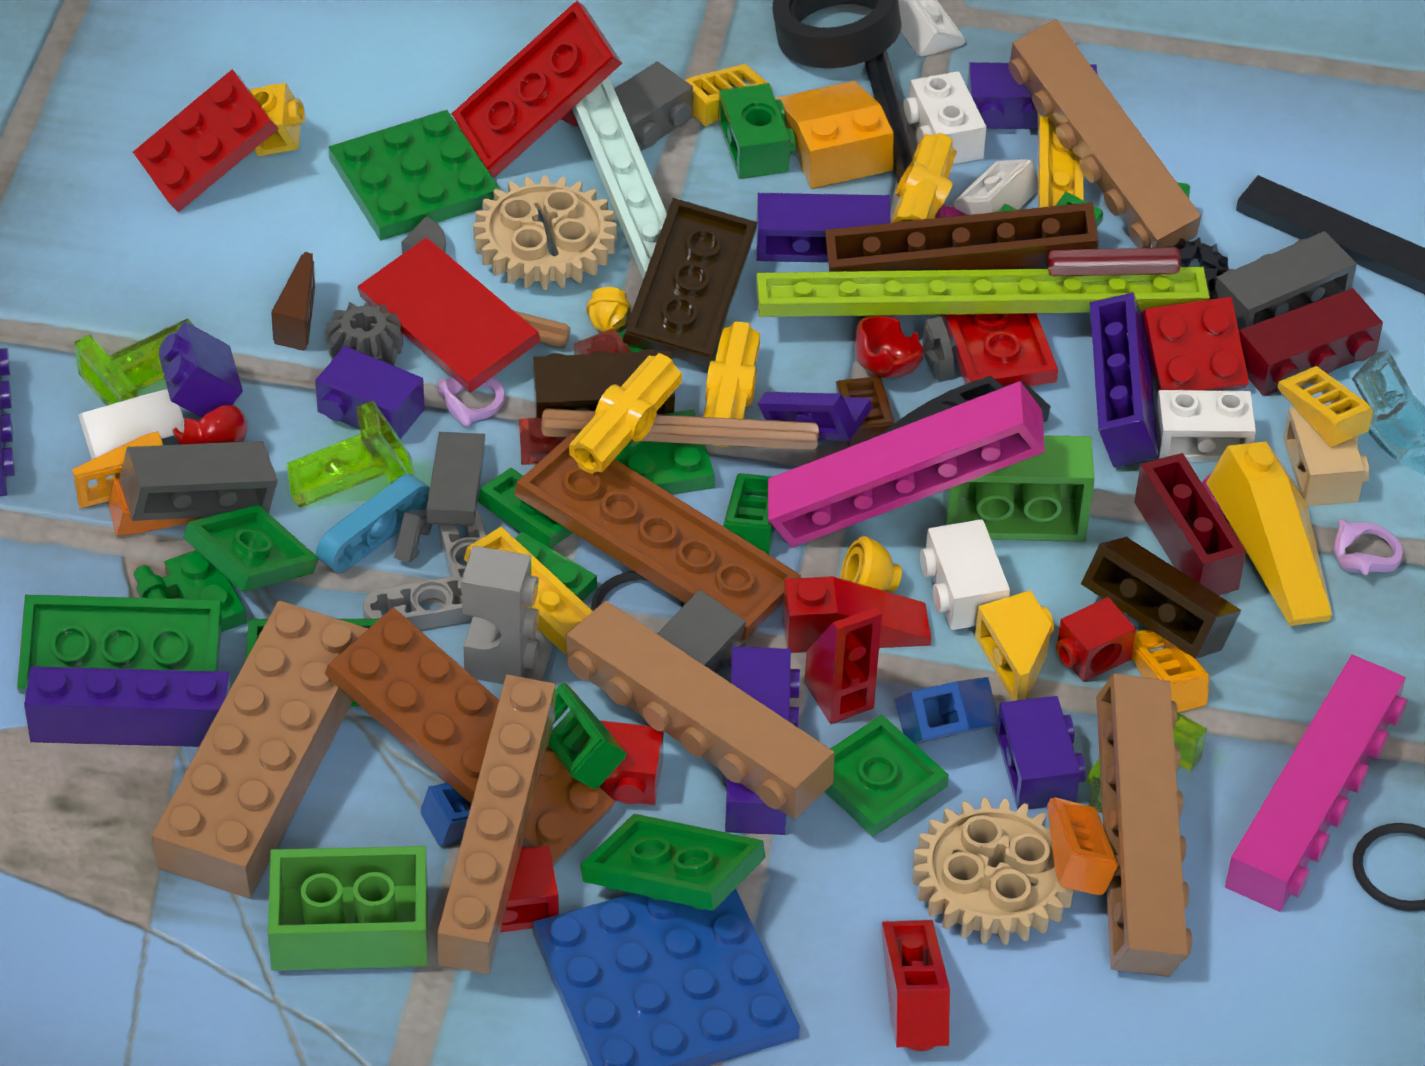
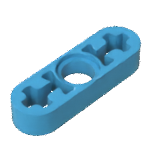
(371, 523)

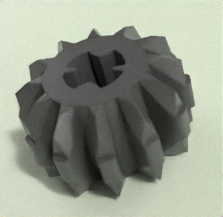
(367, 331)

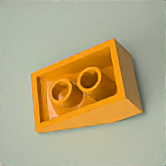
(839, 133)

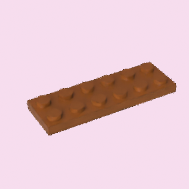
(656, 535)
(448, 723)

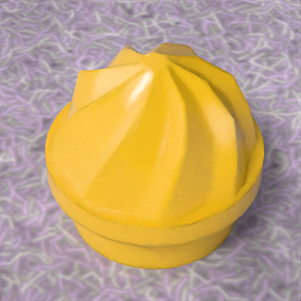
(608, 308)

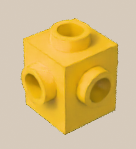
(286, 113)

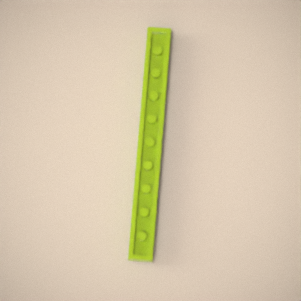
(964, 292)

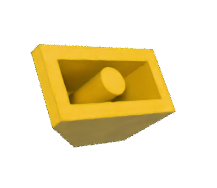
(1015, 640)

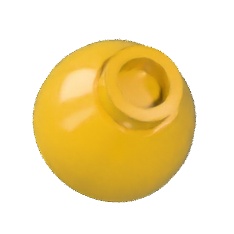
(870, 565)

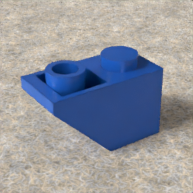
(947, 710)

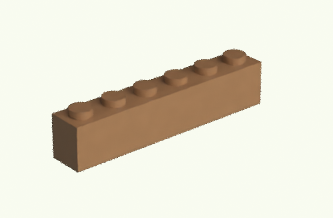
(1102, 138)
(700, 710)
(496, 825)
(1143, 825)

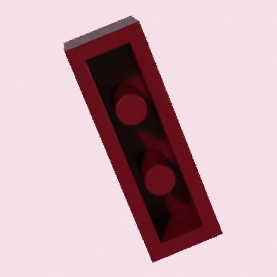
(1318, 334)
(1189, 524)

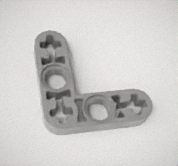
(440, 588)

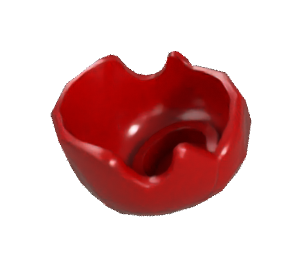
(885, 349)
(220, 425)

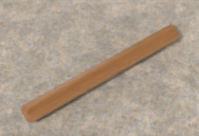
(699, 430)

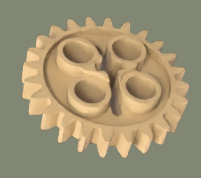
(516, 241)
(979, 861)

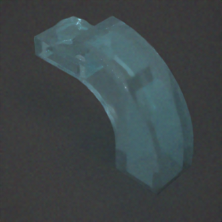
(1397, 414)

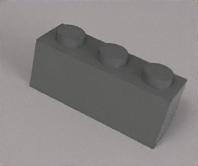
(1287, 279)
(196, 479)

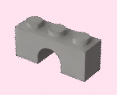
(500, 598)

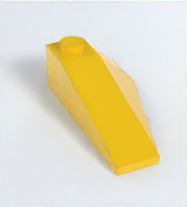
(1273, 529)

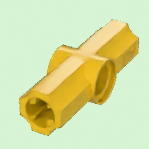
(926, 180)
(733, 373)
(625, 413)

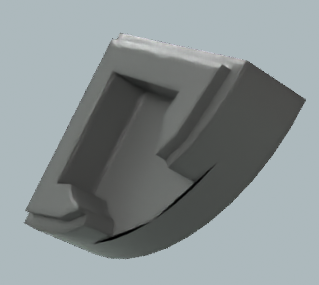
(426, 228)
(938, 349)
(412, 526)

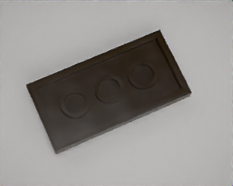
(690, 282)

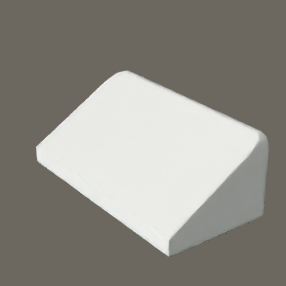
(928, 27)
(1003, 183)

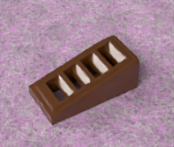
(295, 306)
(879, 417)

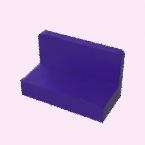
(835, 415)

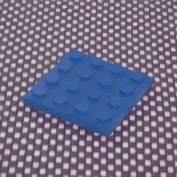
(664, 982)

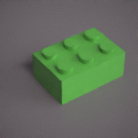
(1033, 498)
(348, 908)

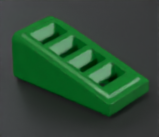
(749, 514)
(598, 755)

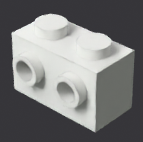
(946, 106)
(1202, 423)
(963, 571)

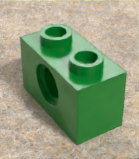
(755, 130)

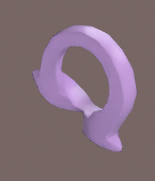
(449, 387)
(1361, 562)

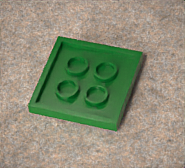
(413, 174)

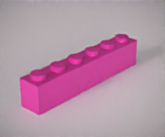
(906, 464)
(1315, 784)

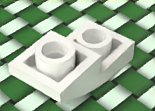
(128, 420)

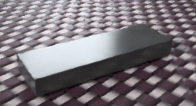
(456, 478)

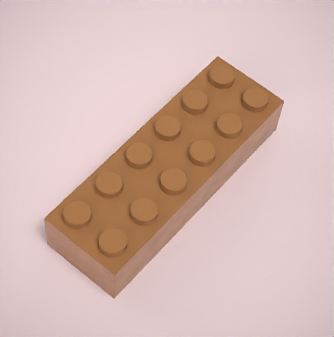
(258, 754)

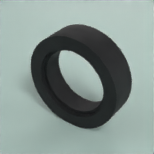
(835, 45)

